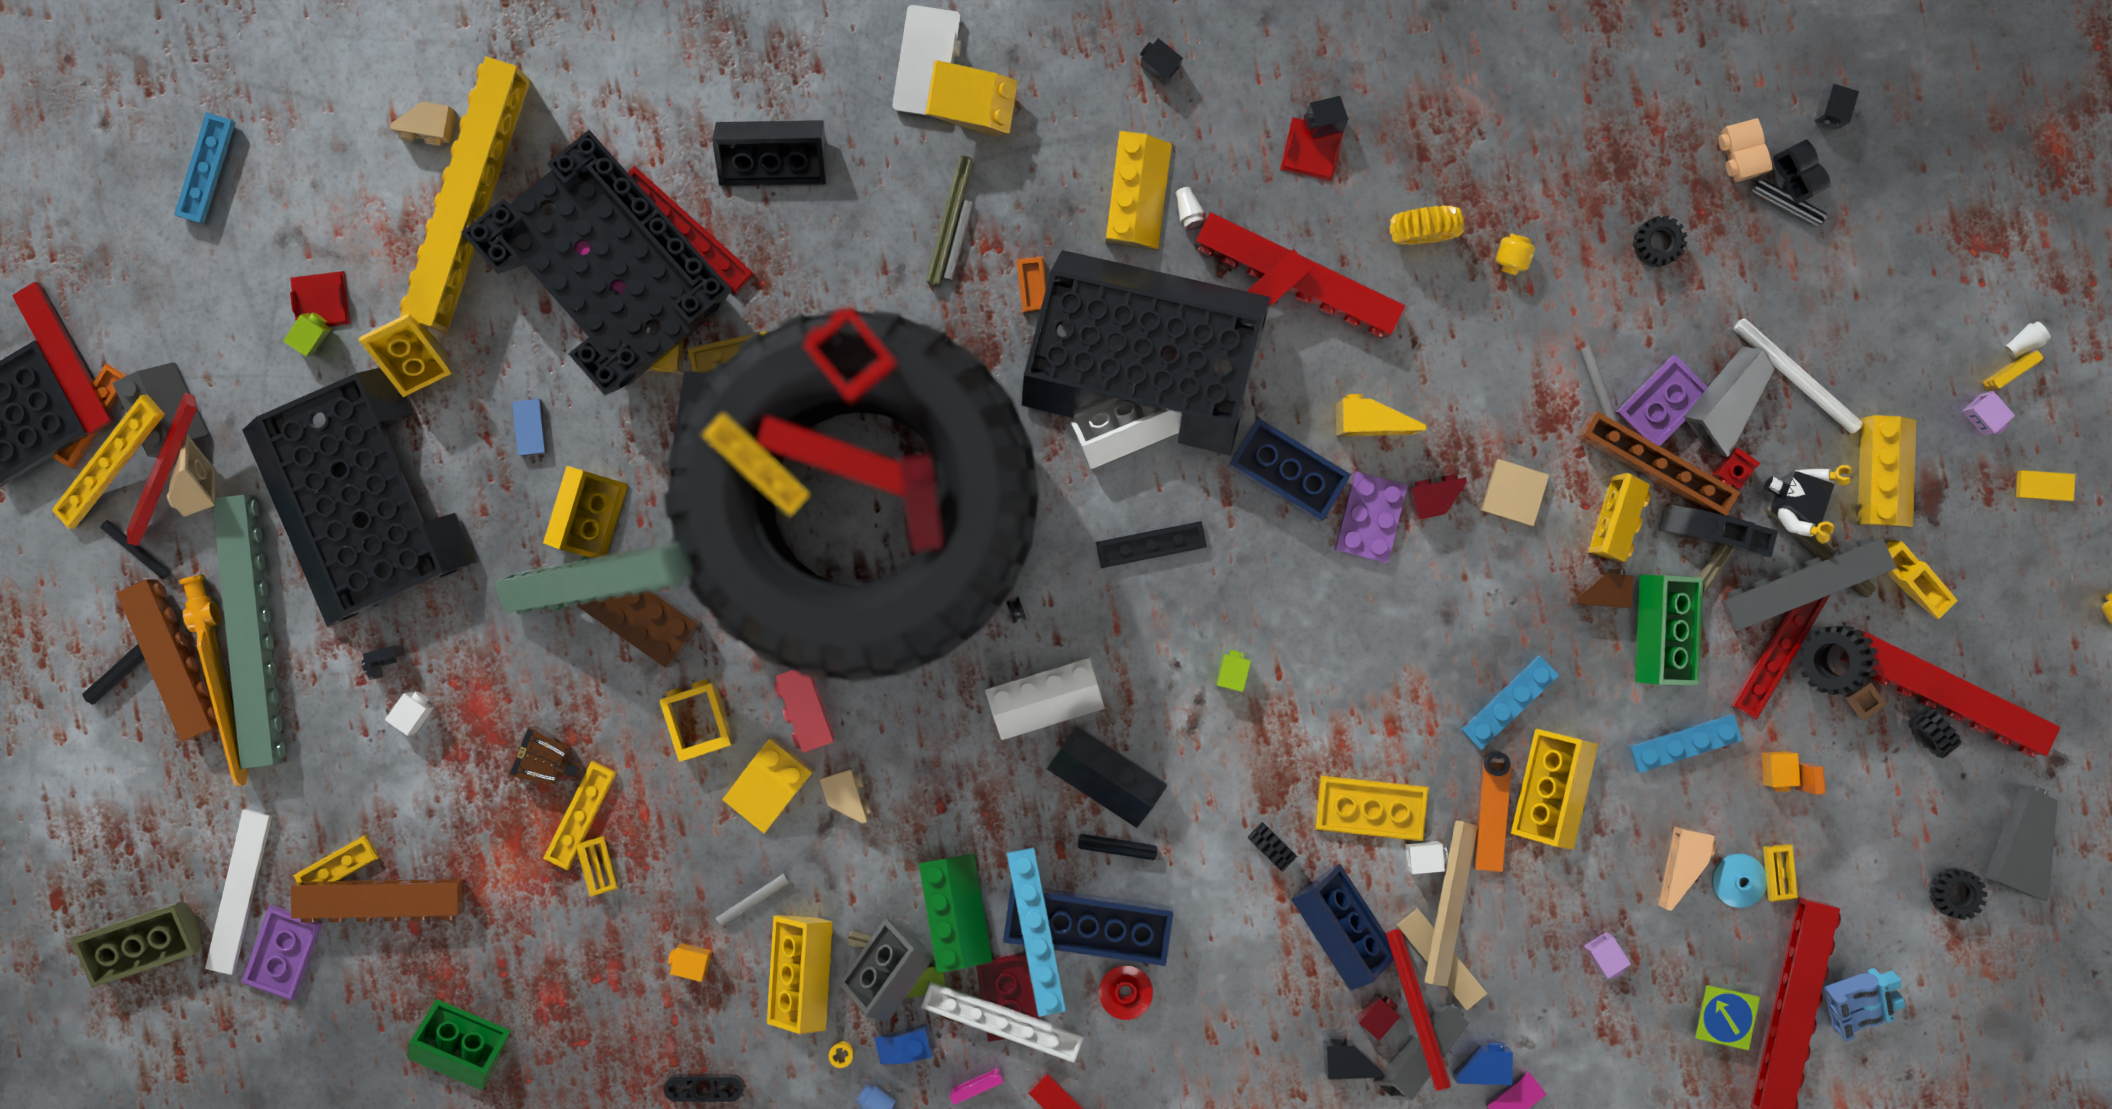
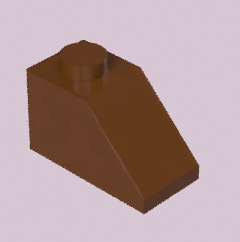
(1607, 590)

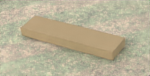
(1461, 981)

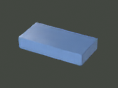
(529, 427)

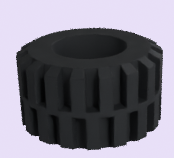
(1816, 662)

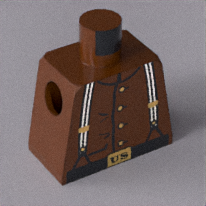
(543, 758)

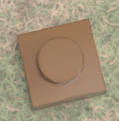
(1865, 701)

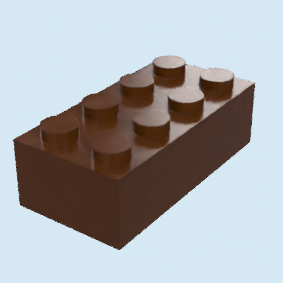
(647, 623)

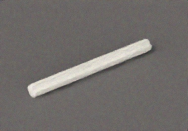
(1799, 376)

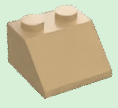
(191, 480)

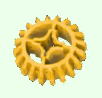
(1427, 225)

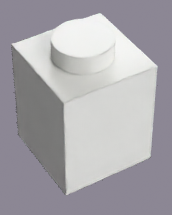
(410, 712)
(1426, 857)

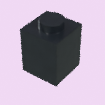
(1160, 60)
(1836, 106)
(1325, 117)

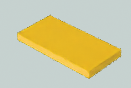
(1371, 808)

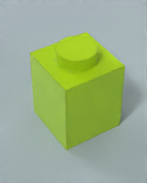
(307, 334)
(1233, 671)

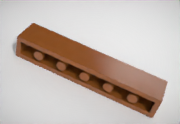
(1657, 464)
(169, 658)
(377, 899)

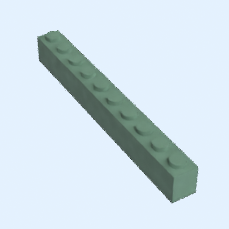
(595, 579)
(248, 631)

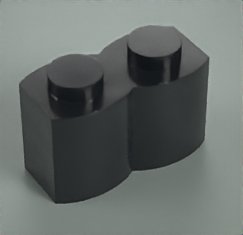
(1802, 171)

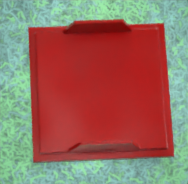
(1309, 155)
(321, 295)

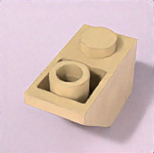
(426, 122)
(844, 794)

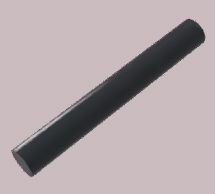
(135, 550)

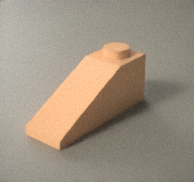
(1686, 860)

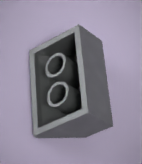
(166, 389)
(886, 971)

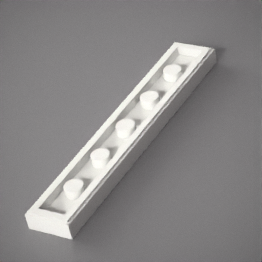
(238, 891)
(1002, 1021)

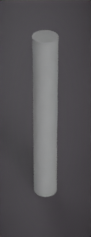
(958, 239)
(1598, 382)
(752, 900)

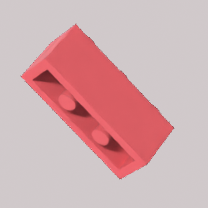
(804, 710)

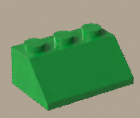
(458, 1044)

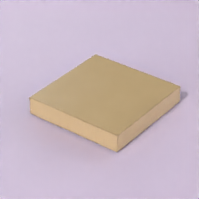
(1514, 492)

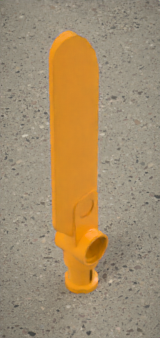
(202, 616)

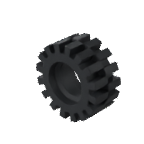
(1675, 236)
(1934, 732)
(1272, 846)
(1972, 900)

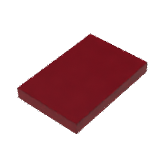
(1008, 984)

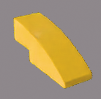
(1919, 580)

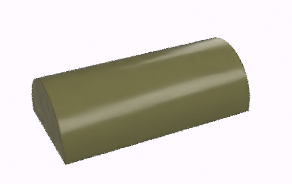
(138, 943)

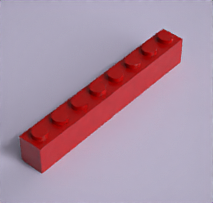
(1321, 285)
(1961, 699)
(1796, 1005)

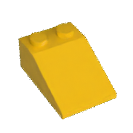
(971, 98)
(407, 354)
(1370, 418)
(768, 784)

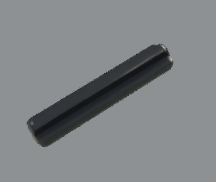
(1782, 198)
(113, 675)
(1117, 847)

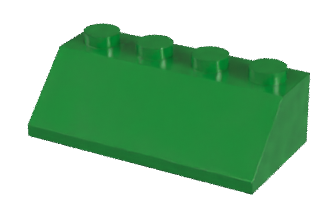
(1669, 630)
(955, 913)

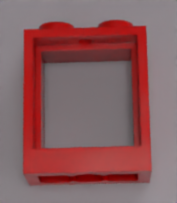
(866, 379)

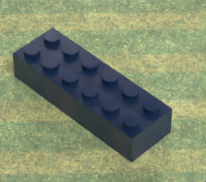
(1100, 926)

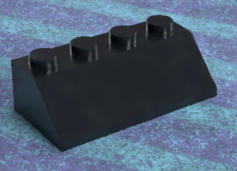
(770, 152)
(1107, 776)

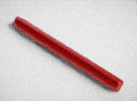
(1418, 1010)

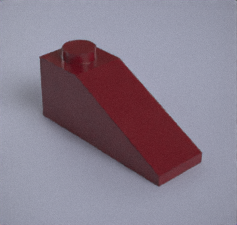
(920, 503)

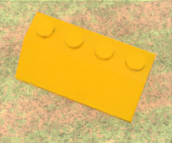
(1138, 191)
(1886, 471)
(1554, 789)
(799, 973)

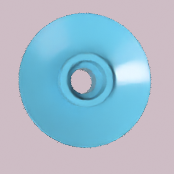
(1727, 878)

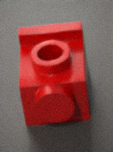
(1737, 459)

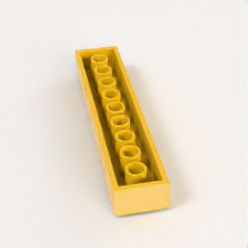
(465, 193)

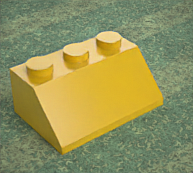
(585, 513)
(1620, 518)

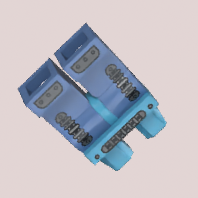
(1863, 1001)

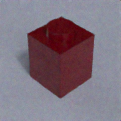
(1378, 1016)

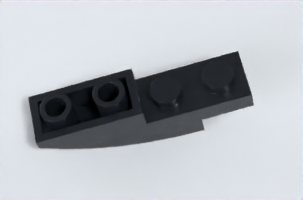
(1719, 530)

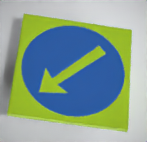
(1727, 1017)

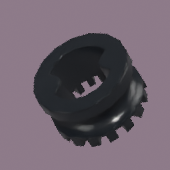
(1016, 609)
(1495, 771)

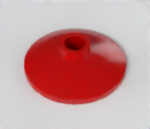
(1125, 1006)

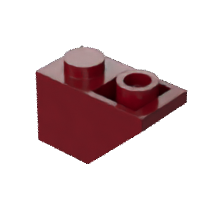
(1436, 498)

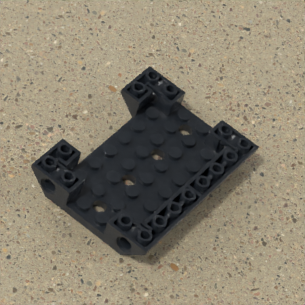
(628, 244)
(1151, 314)
(323, 509)

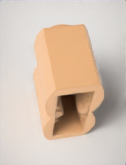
(1745, 150)

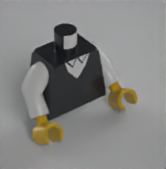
(1803, 499)

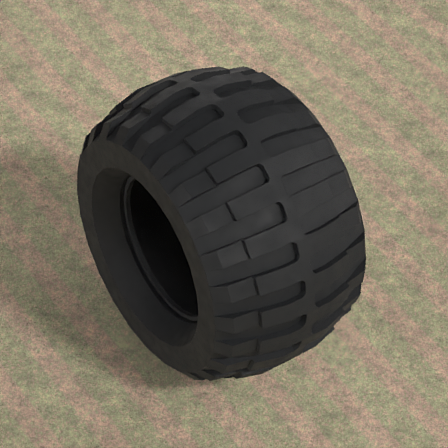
(932, 600)

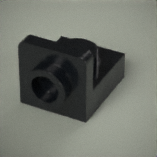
(385, 656)

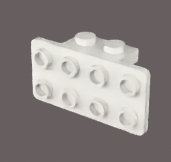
(927, 37)

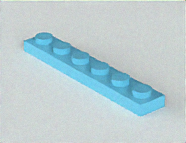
(1036, 931)

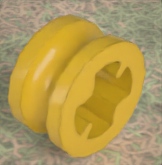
(846, 1046)

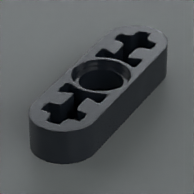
(684, 1081)

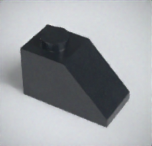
(1347, 1060)

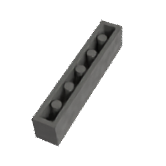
(1808, 584)

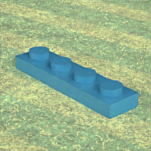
(204, 168)
(1510, 702)
(1685, 743)

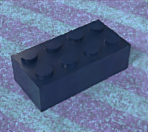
(1289, 470)

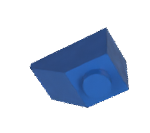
(905, 1045)
(1486, 1066)

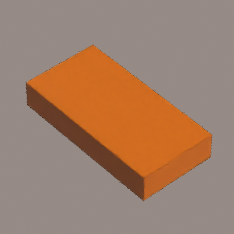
(1031, 283)
(1811, 779)

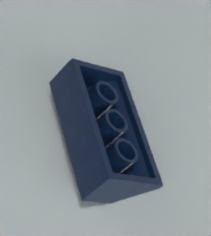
(1344, 927)

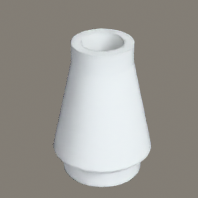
(1190, 210)
(2029, 339)

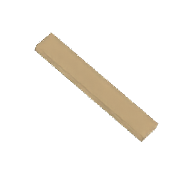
(1451, 903)

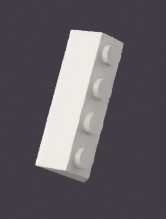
(1120, 427)
(1044, 698)

